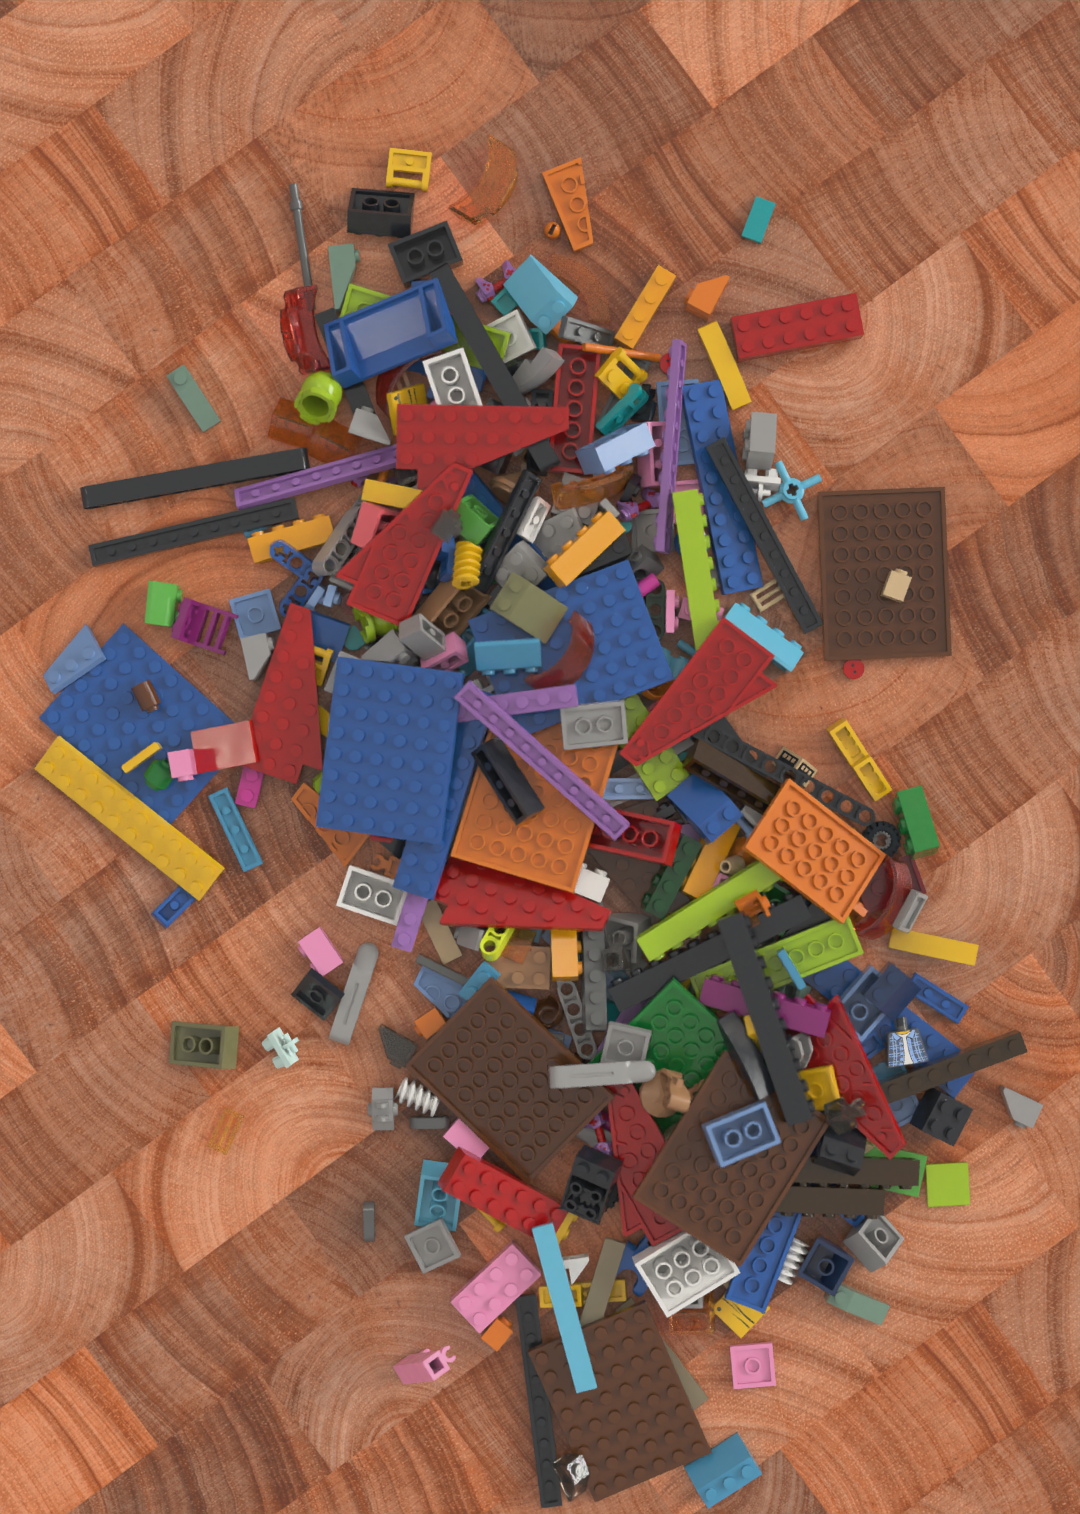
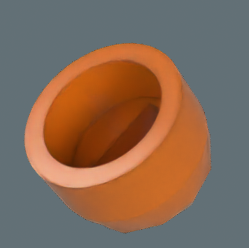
(556, 233)

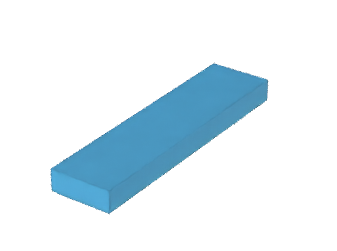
(235, 829)

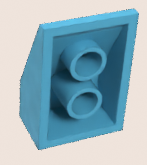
(540, 294)
(432, 1200)

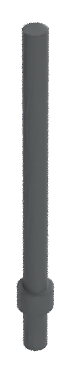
(296, 206)

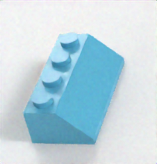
(786, 653)

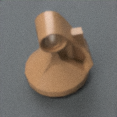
(503, 485)
(664, 1094)

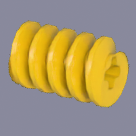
(466, 565)

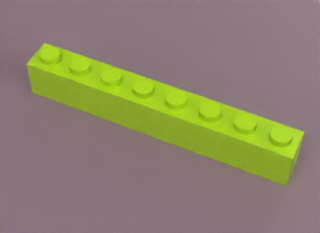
(696, 563)
(704, 910)

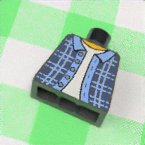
(904, 1045)

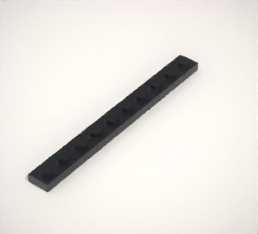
(193, 532)
(764, 535)
(538, 1404)

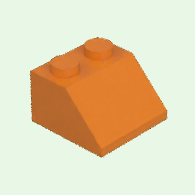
(705, 296)

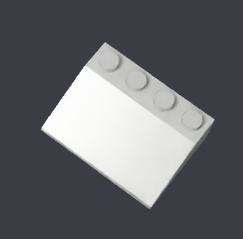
(682, 1271)

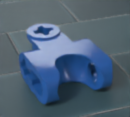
(627, 1263)

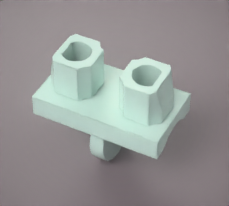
(284, 1047)

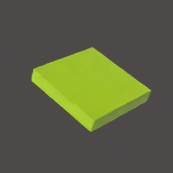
(947, 1184)

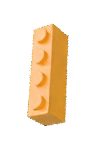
(645, 308)
(301, 536)
(583, 549)
(707, 864)
(564, 955)

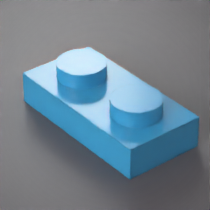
(479, 977)

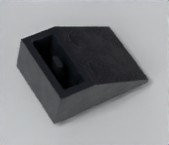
(591, 1184)

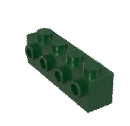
(669, 879)

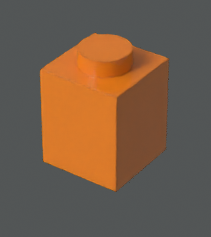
(429, 1023)
(497, 1332)

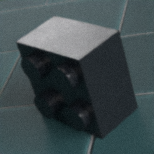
(941, 1116)

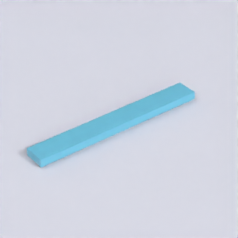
(564, 1307)

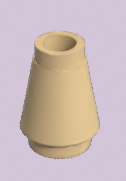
(732, 865)

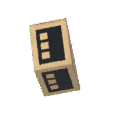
(797, 762)

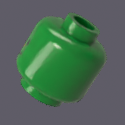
(158, 775)

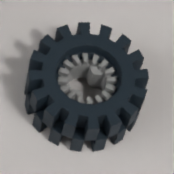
(892, 836)

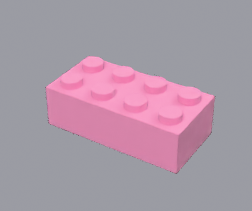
(495, 1286)

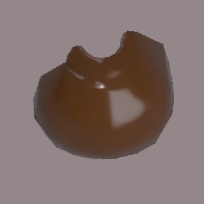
(549, 1012)

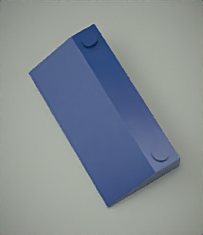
(389, 333)

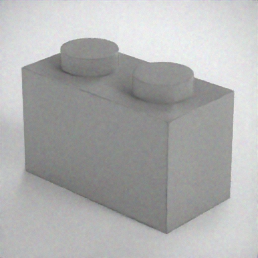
(422, 637)

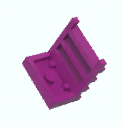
(191, 623)

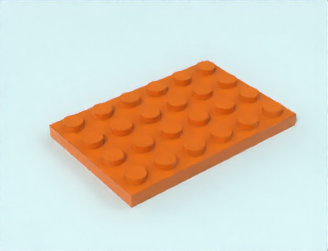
(814, 851)

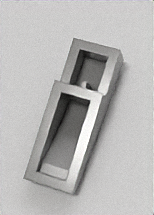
(536, 372)

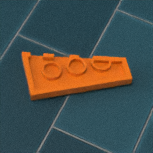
(569, 196)
(342, 843)

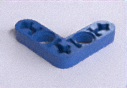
(302, 572)

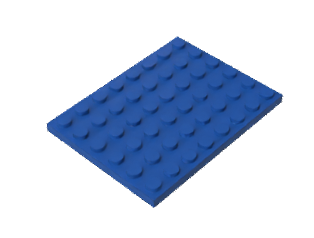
(625, 651)
(109, 727)
(389, 750)

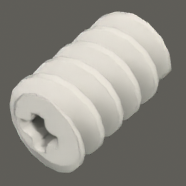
(418, 1096)
(794, 1255)

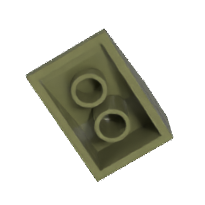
(528, 608)
(204, 1045)

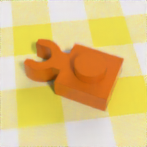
(390, 866)

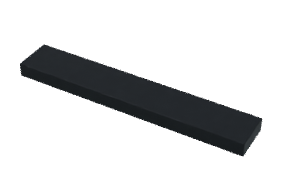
(357, 393)
(506, 528)

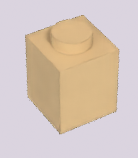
(896, 585)

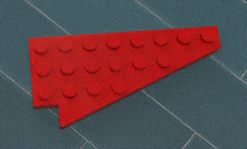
(468, 434)
(397, 561)
(711, 685)
(287, 706)
(501, 900)
(855, 1077)
(636, 1143)

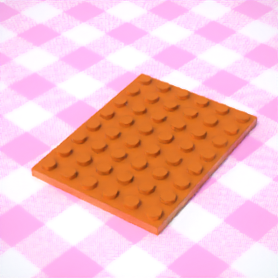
(551, 843)

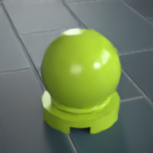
(318, 398)
(372, 625)

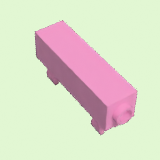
(423, 1366)

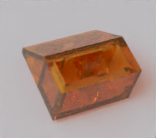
(694, 1320)

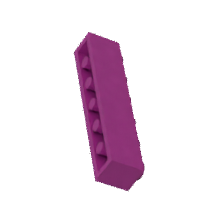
(797, 1013)

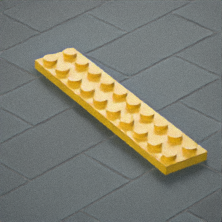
(129, 818)

